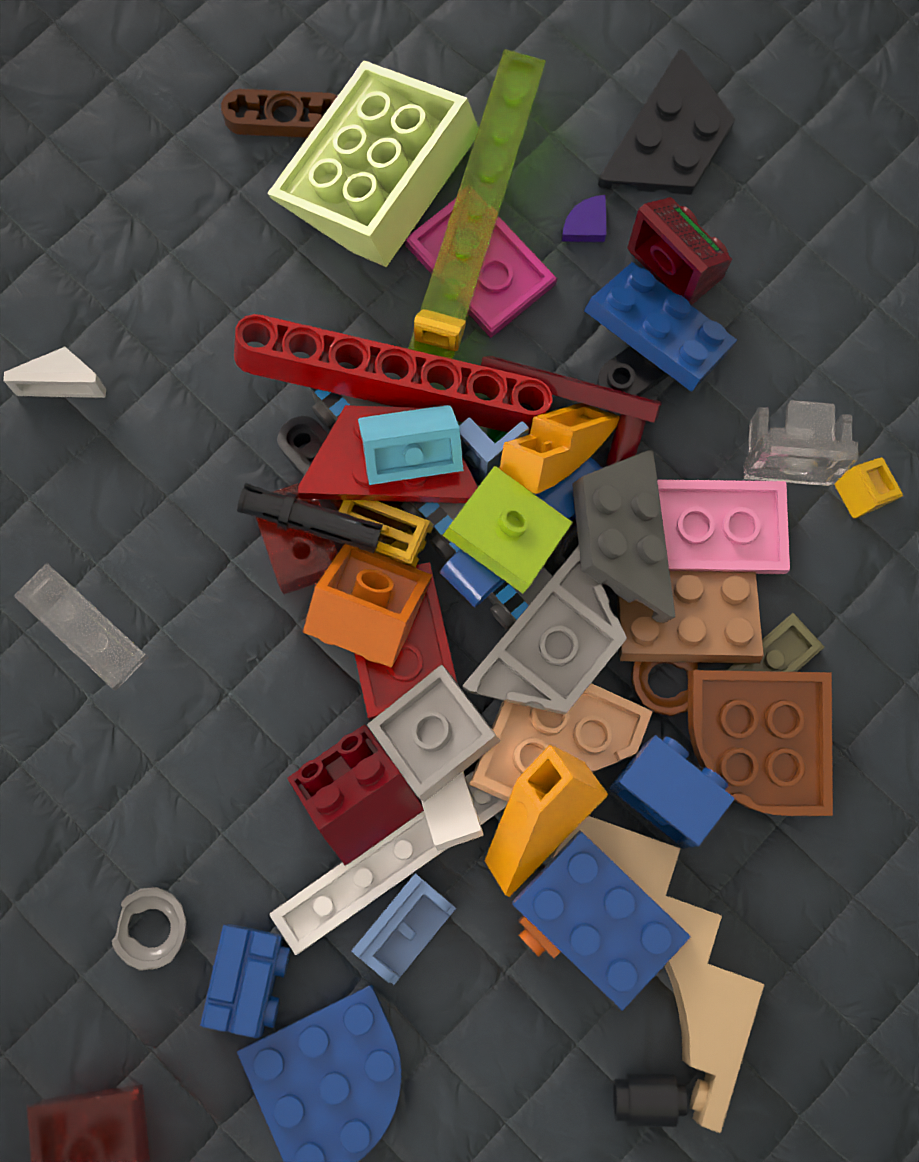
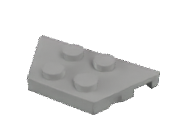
(553, 645)

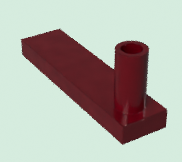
(632, 408)

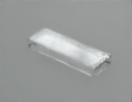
(81, 626)

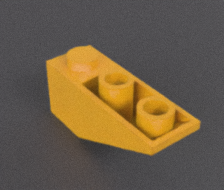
(541, 814)

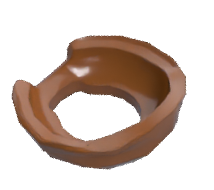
(657, 704)

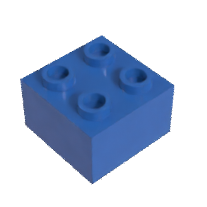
(673, 791)

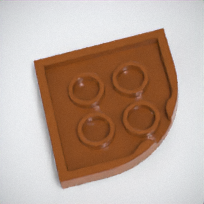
(766, 737)

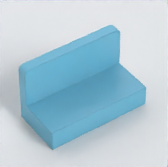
(411, 444)

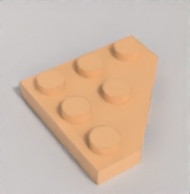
(596, 730)

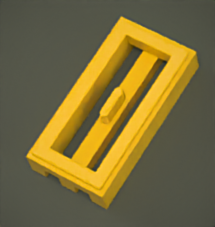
(416, 541)

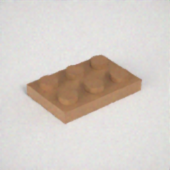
(712, 624)

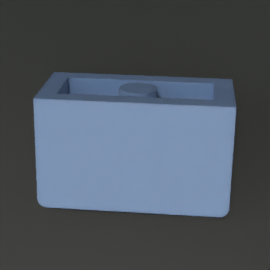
(480, 451)

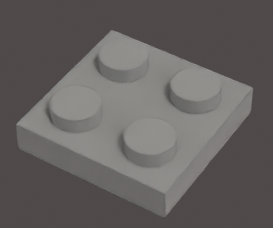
(433, 733)

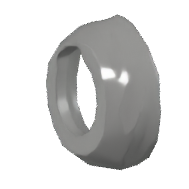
(130, 949)

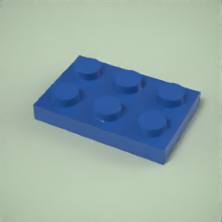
(661, 325)
(601, 920)

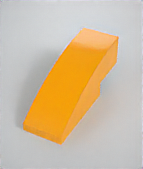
(556, 445)

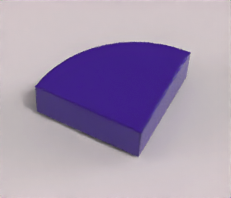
(586, 221)

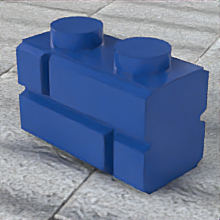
(244, 981)

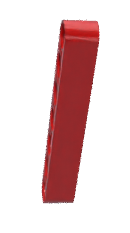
(375, 359)

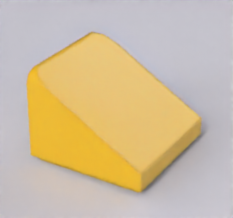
(438, 330)
(868, 487)

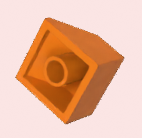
(366, 604)

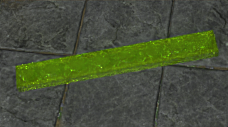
(482, 191)

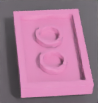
(725, 525)

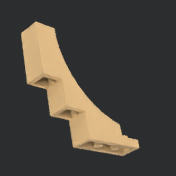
(712, 1002)

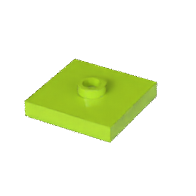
(508, 529)

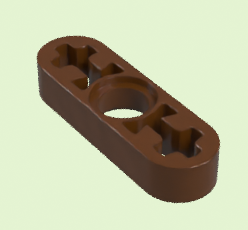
(271, 100)

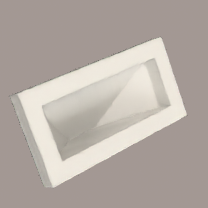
(55, 376)

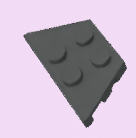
(624, 533)

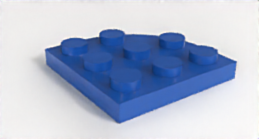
(328, 1080)

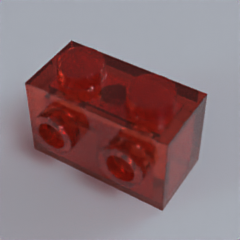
(296, 555)

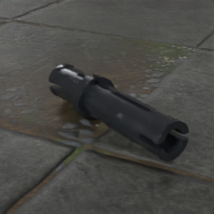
(297, 514)

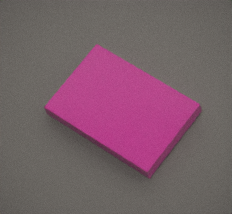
(509, 278)

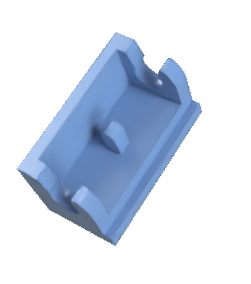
(403, 929)

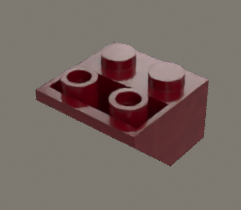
(355, 794)

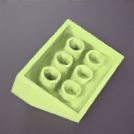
(377, 160)

